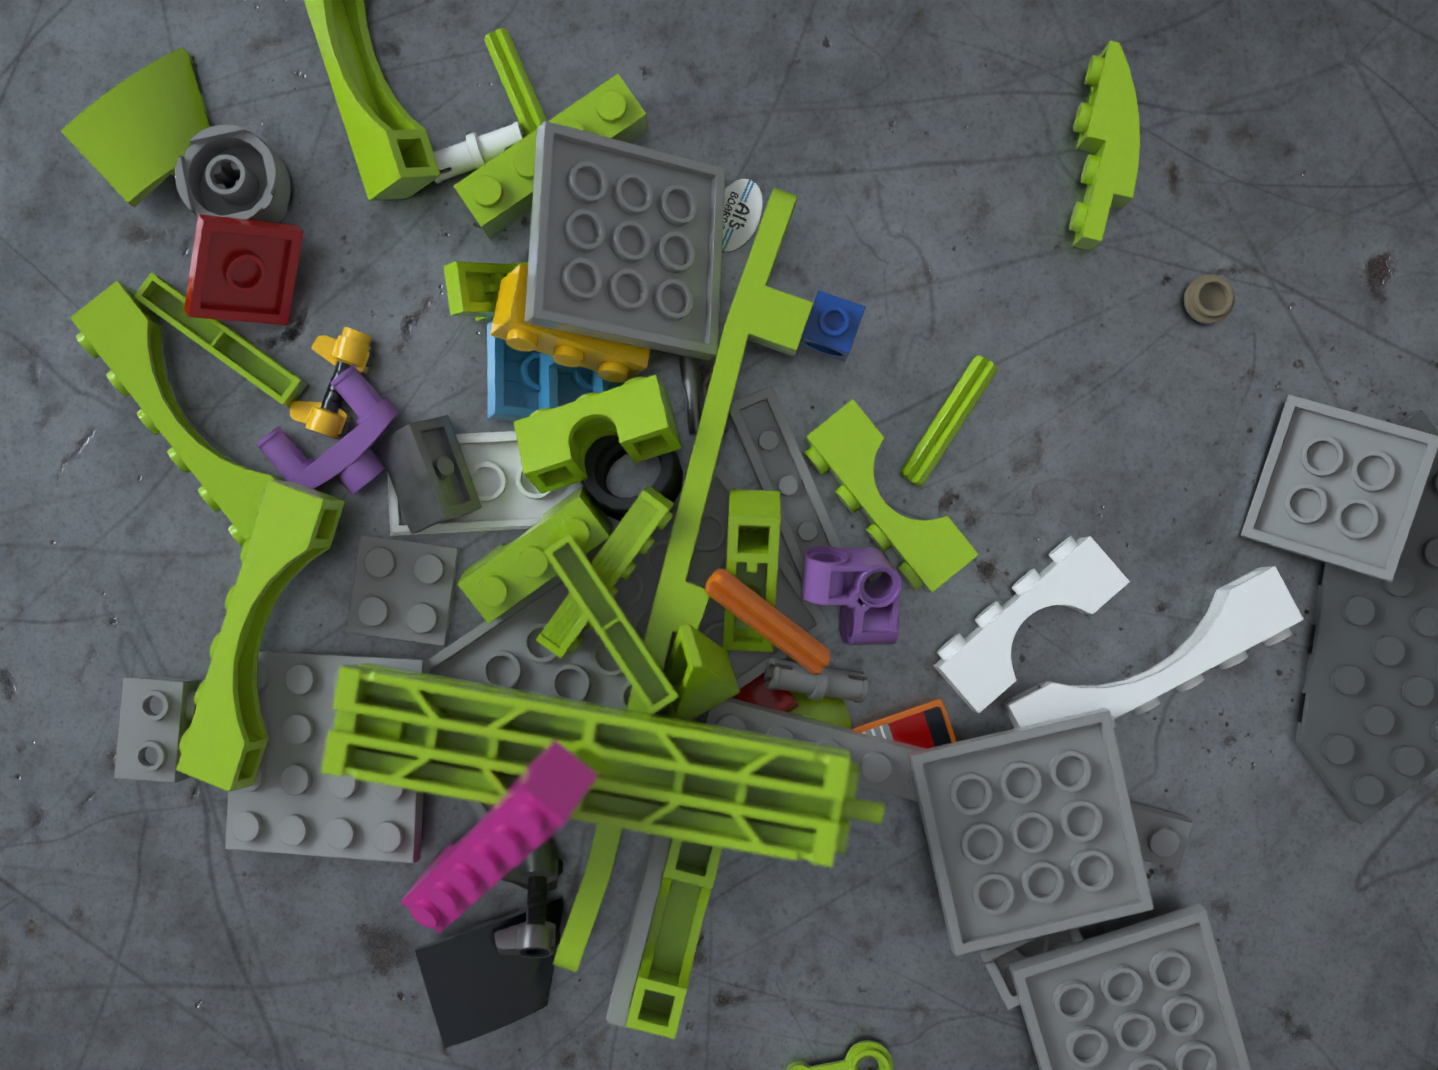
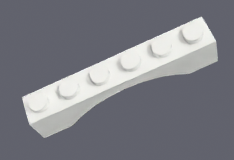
(1239, 617)

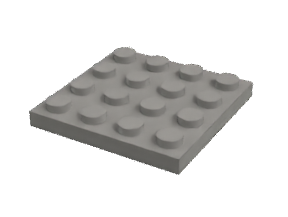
(625, 243)
(295, 804)
(1030, 831)
(1133, 1000)

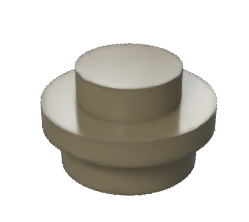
(1209, 299)

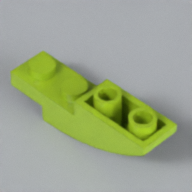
(1112, 131)

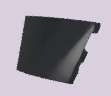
(479, 988)

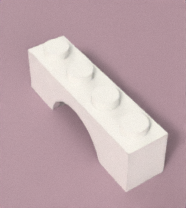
(981, 663)

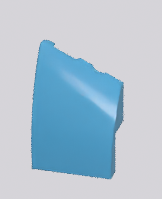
(532, 381)

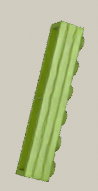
(221, 342)
(611, 564)
(611, 623)

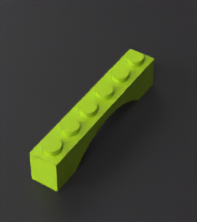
(384, 138)
(133, 348)
(227, 726)

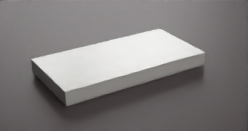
(503, 490)

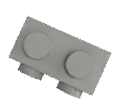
(151, 726)

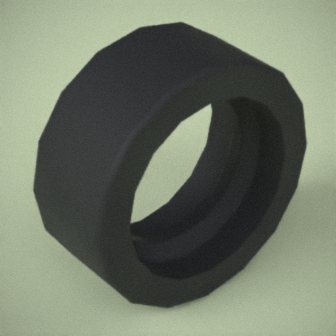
(599, 462)

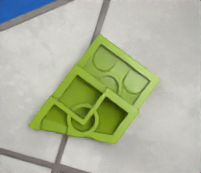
(142, 126)

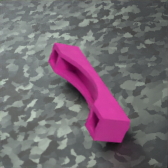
(504, 837)

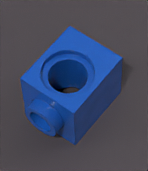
(832, 326)

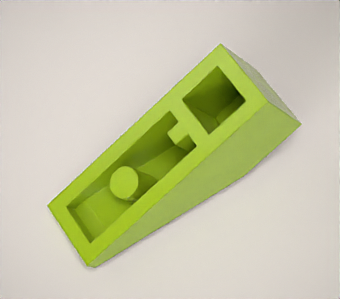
(752, 559)

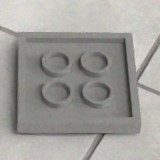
(1340, 487)

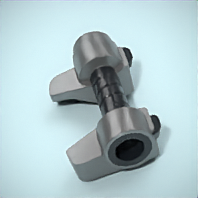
(536, 936)

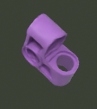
(838, 578)

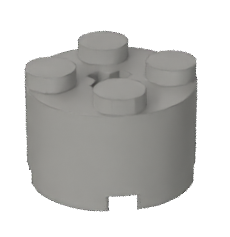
(211, 167)

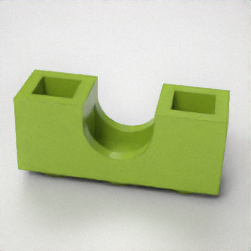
(557, 439)
(521, 566)

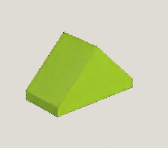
(699, 674)

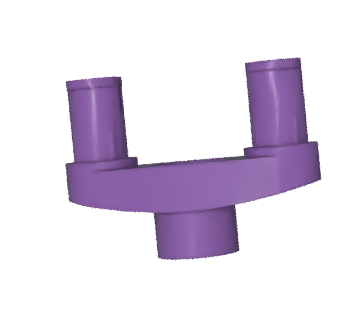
(351, 456)

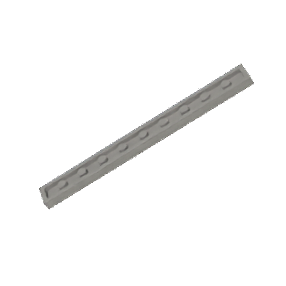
(887, 769)

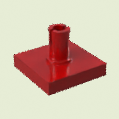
(243, 270)

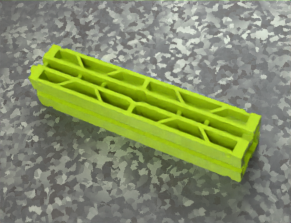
(651, 769)

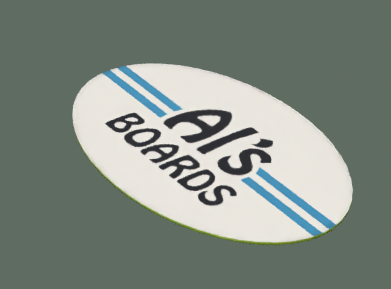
(741, 213)

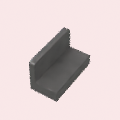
(429, 473)

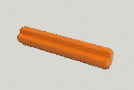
(767, 621)

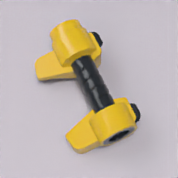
(328, 416)

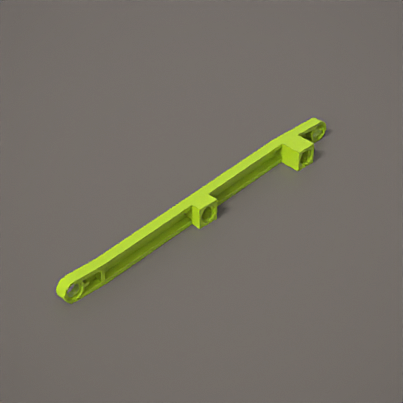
(755, 316)

